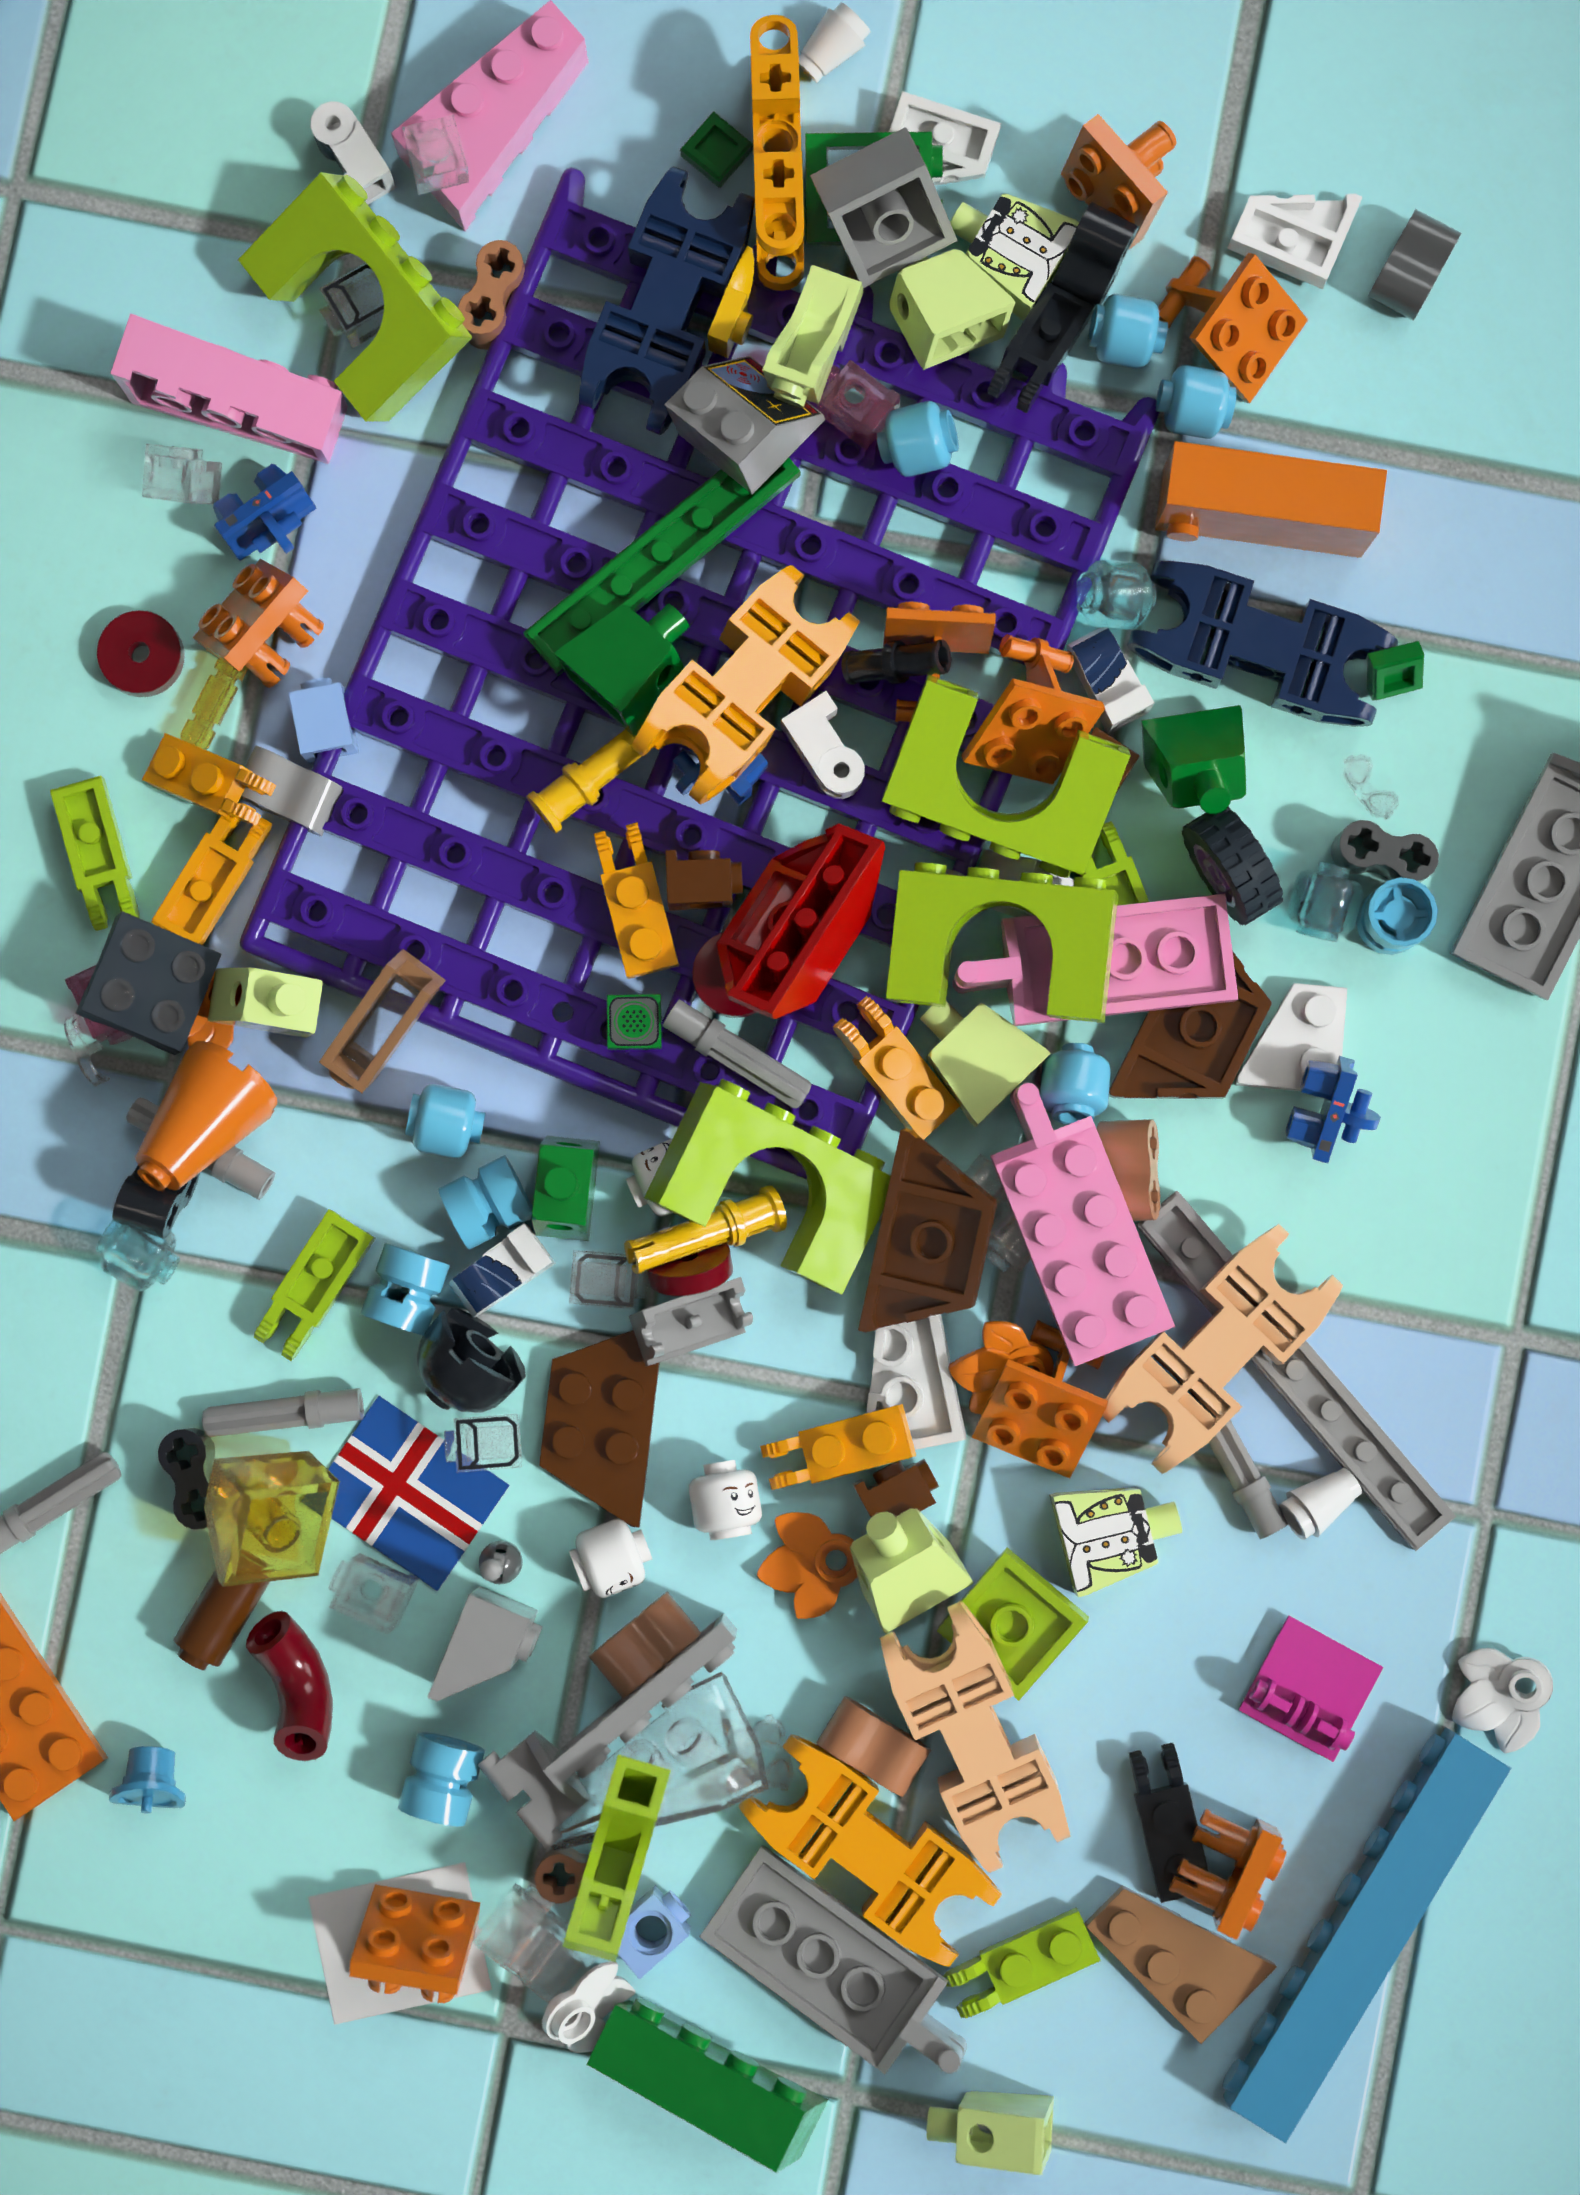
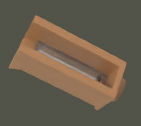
(381, 1021)

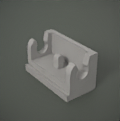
(690, 1322)

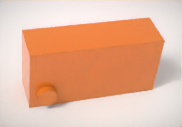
(1269, 500)

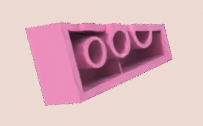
(503, 103)
(228, 390)

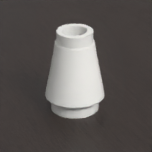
(833, 42)
(1317, 1504)

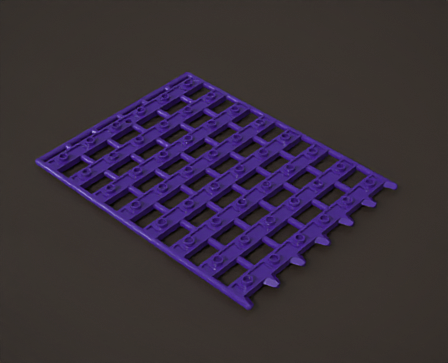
(564, 562)

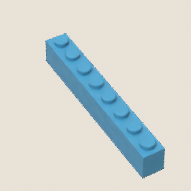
(1364, 1934)

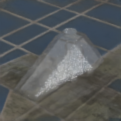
(704, 1745)

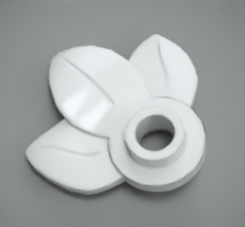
(1494, 1700)
(578, 2013)

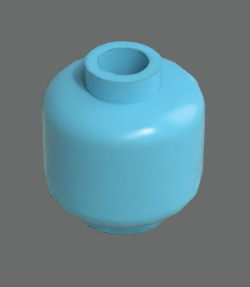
(1127, 331)
(1196, 401)
(918, 439)
(1075, 1083)
(444, 1121)

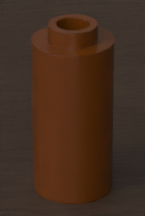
(216, 1621)

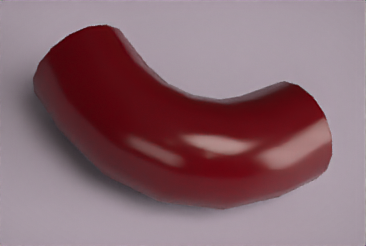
(300, 1683)

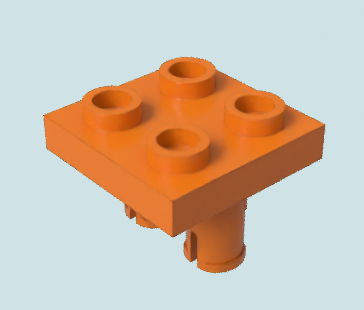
(1120, 174)
(250, 614)
(1235, 1900)
(414, 1942)

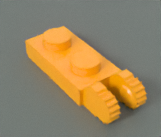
(205, 779)
(209, 881)
(636, 908)
(897, 1071)
(845, 1446)

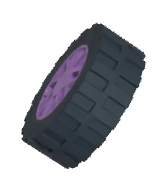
(1233, 864)

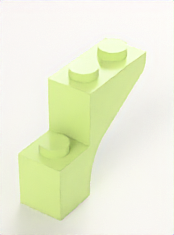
(810, 340)

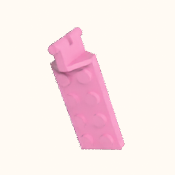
(1161, 960)
(1079, 1233)

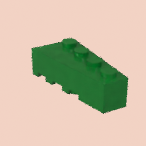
(707, 2084)

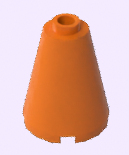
(202, 1116)

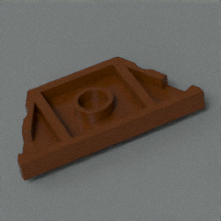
(1193, 1048)
(927, 1240)
(602, 1424)

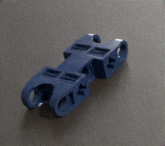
(681, 263)
(1262, 643)

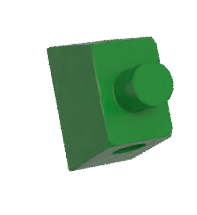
(625, 662)
(1197, 757)
(565, 1187)

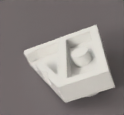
(965, 137)
(1295, 233)
(1303, 1029)

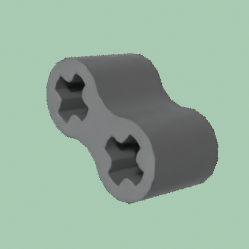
(1414, 264)
(1384, 852)

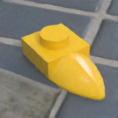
(731, 319)

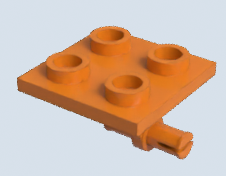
(1244, 324)
(963, 628)
(1033, 719)
(1039, 1413)

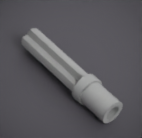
(715, 1040)
(230, 1167)
(310, 1410)
(1249, 1486)
(23, 1520)

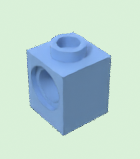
(322, 719)
(643, 1954)

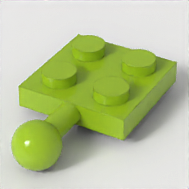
(1023, 1618)

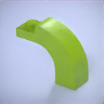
(616, 1858)

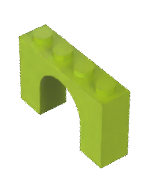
(417, 325)
(1056, 831)
(937, 905)
(724, 1129)

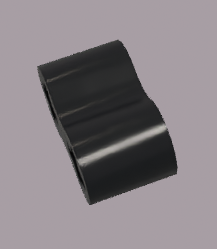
(1095, 254)
(148, 1208)
(188, 1478)

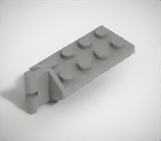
(1531, 900)
(551, 1774)
(832, 1965)

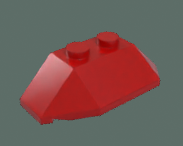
(800, 921)

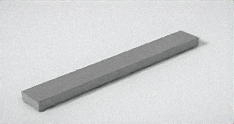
(1310, 1389)

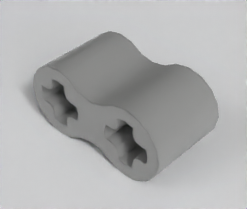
(298, 794)

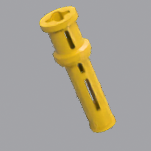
(582, 782)
(729, 1223)

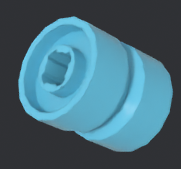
(1396, 916)
(486, 1202)
(411, 1270)
(441, 1778)

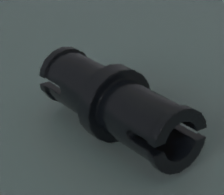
(896, 662)

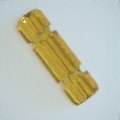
(212, 705)

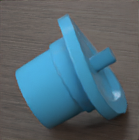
(149, 1780)

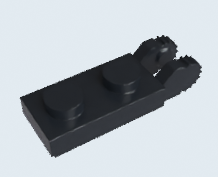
(1042, 343)
(1166, 1821)

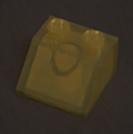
(269, 1516)

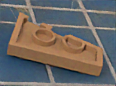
(1179, 1962)

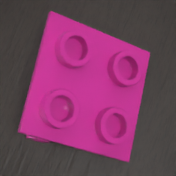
(1311, 1689)

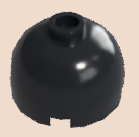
(464, 1366)

